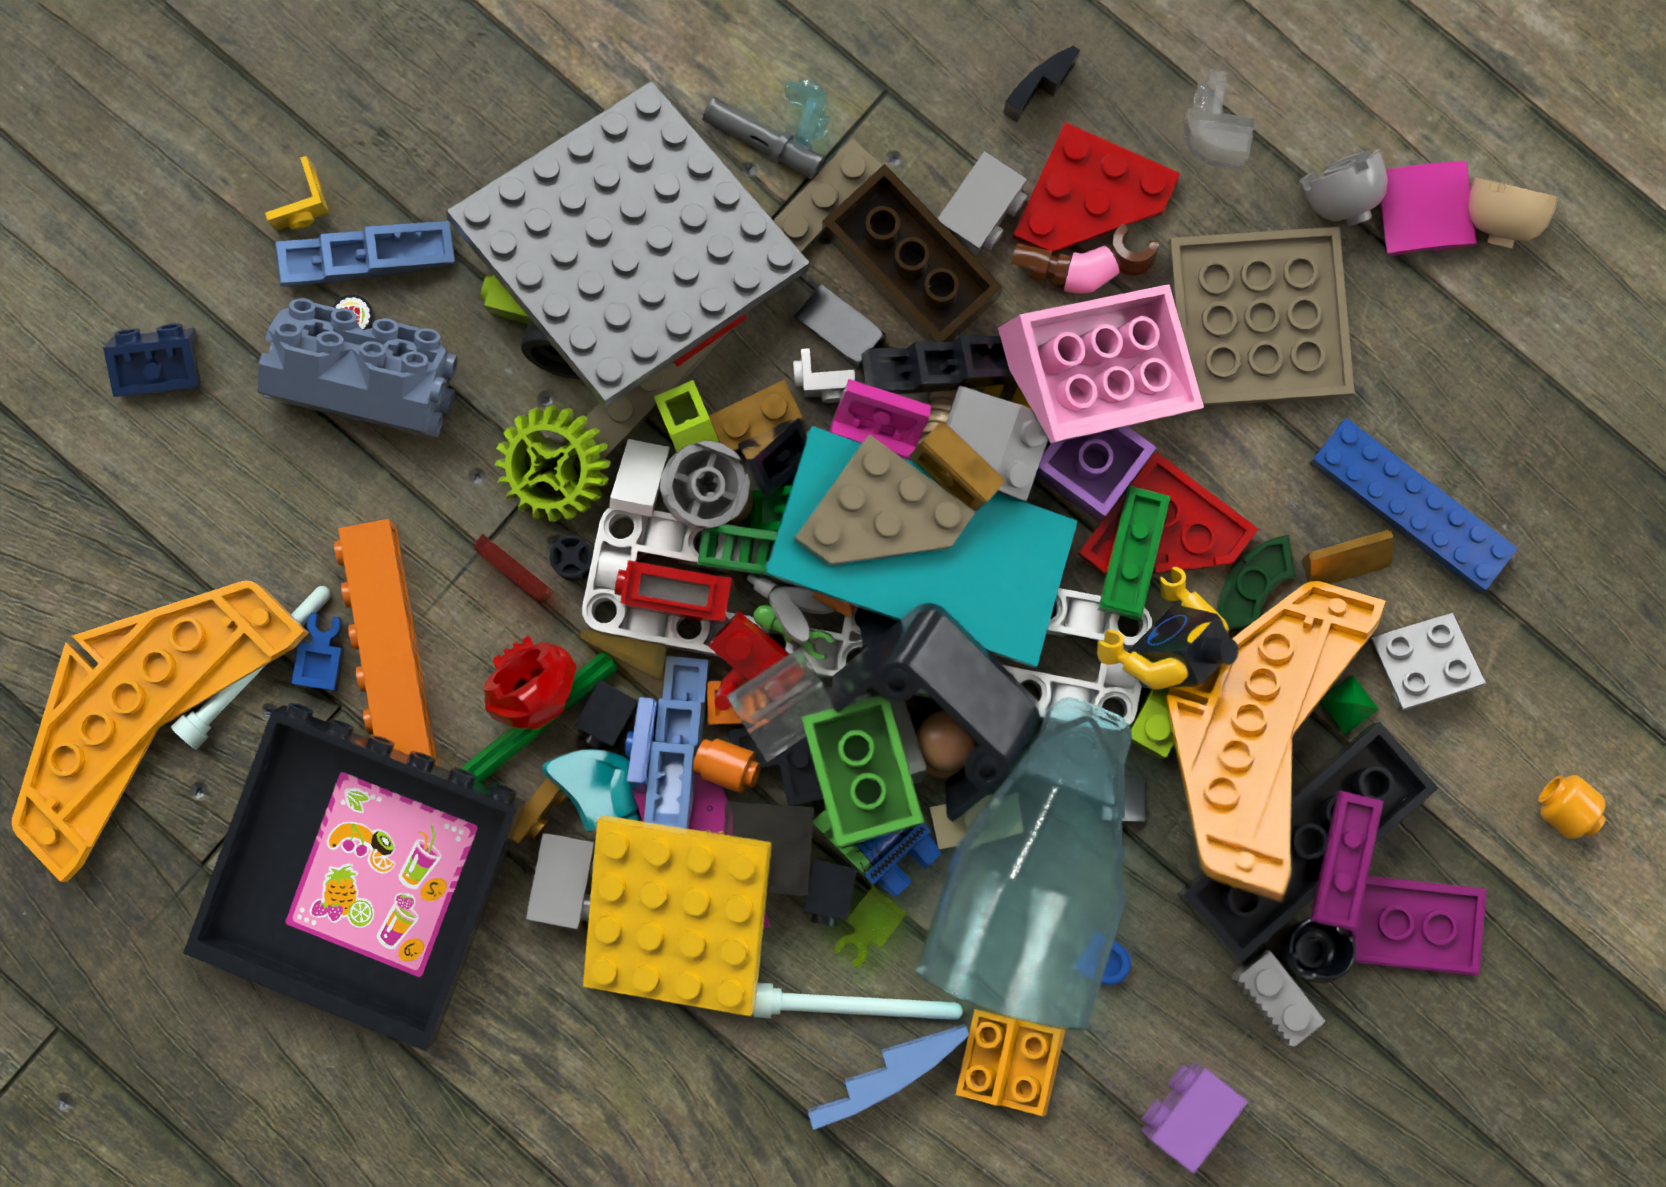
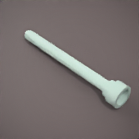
(196, 725)
(771, 1001)

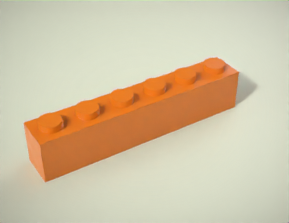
(384, 636)

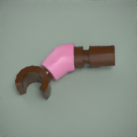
(1088, 270)

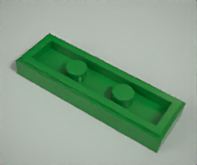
(1134, 553)

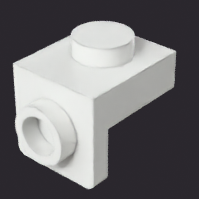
(820, 384)

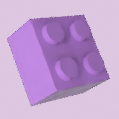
(1095, 468)
(1192, 1115)

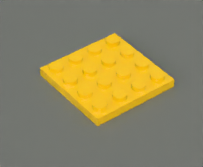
(676, 914)

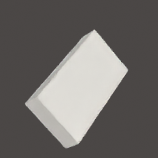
(639, 477)

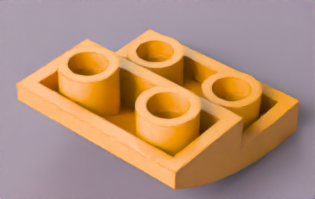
(1010, 1062)

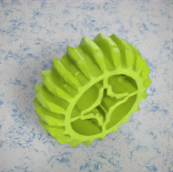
(541, 450)

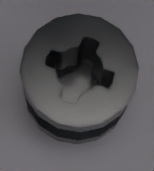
(566, 552)

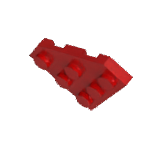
(1091, 191)
(1196, 530)

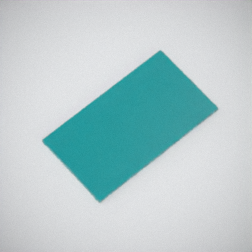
(992, 580)

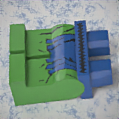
(879, 856)

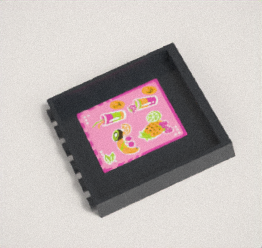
(354, 875)

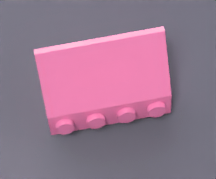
(1102, 363)

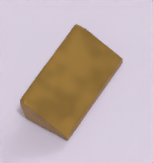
(957, 467)
(1349, 558)

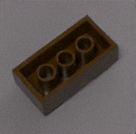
(911, 258)

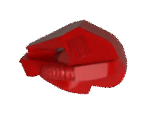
(540, 681)

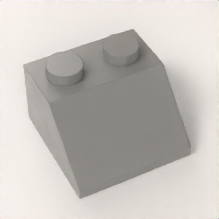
(1003, 435)

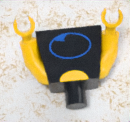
(1179, 647)

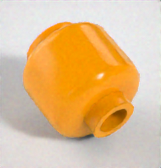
(1572, 807)

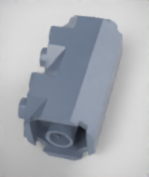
(373, 375)

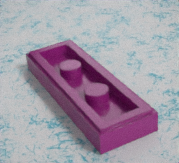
(1346, 861)

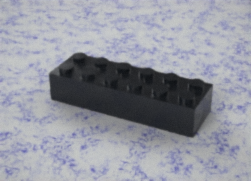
(1368, 767)

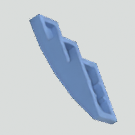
(364, 253)
(676, 742)
(903, 1065)

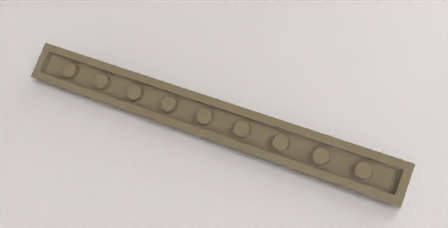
(803, 226)

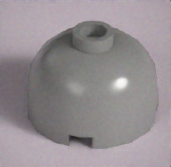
(1347, 188)
(704, 485)

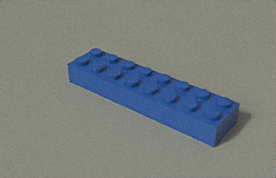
(1413, 505)

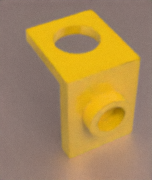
(302, 212)

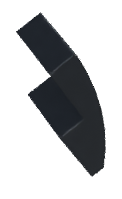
(1047, 76)

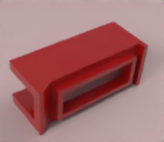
(674, 592)

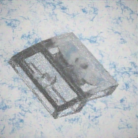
(776, 701)

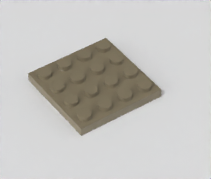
(1264, 315)

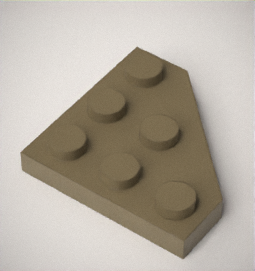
(882, 511)

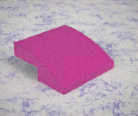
(1428, 208)
(882, 414)

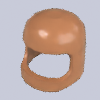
(943, 744)

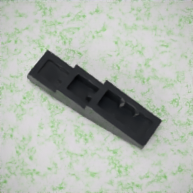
(938, 365)

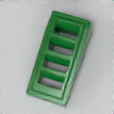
(748, 535)

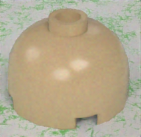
(1509, 211)

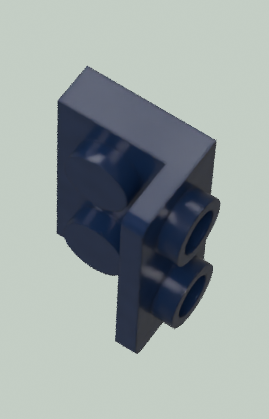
(152, 360)

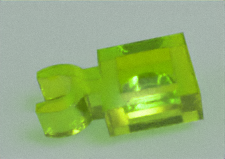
(874, 921)

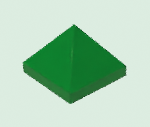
(1348, 705)

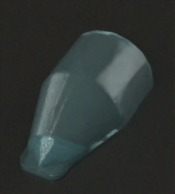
(1039, 878)

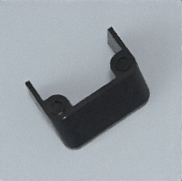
(943, 659)

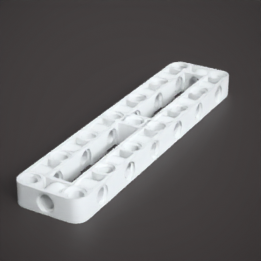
(666, 536)

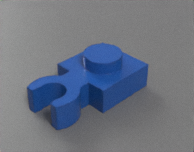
(319, 662)

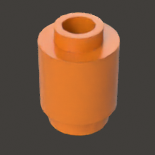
(726, 765)

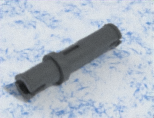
(764, 138)

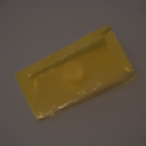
(641, 655)

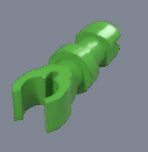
(767, 619)

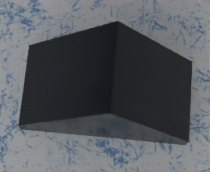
(774, 455)

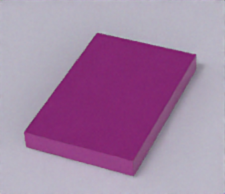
(1421, 925)

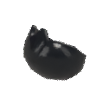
(1319, 951)

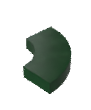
(1252, 580)

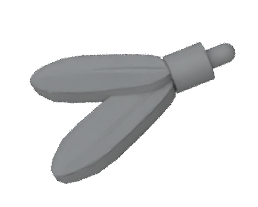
(788, 604)

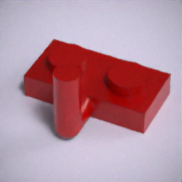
(747, 651)

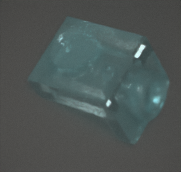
(813, 121)

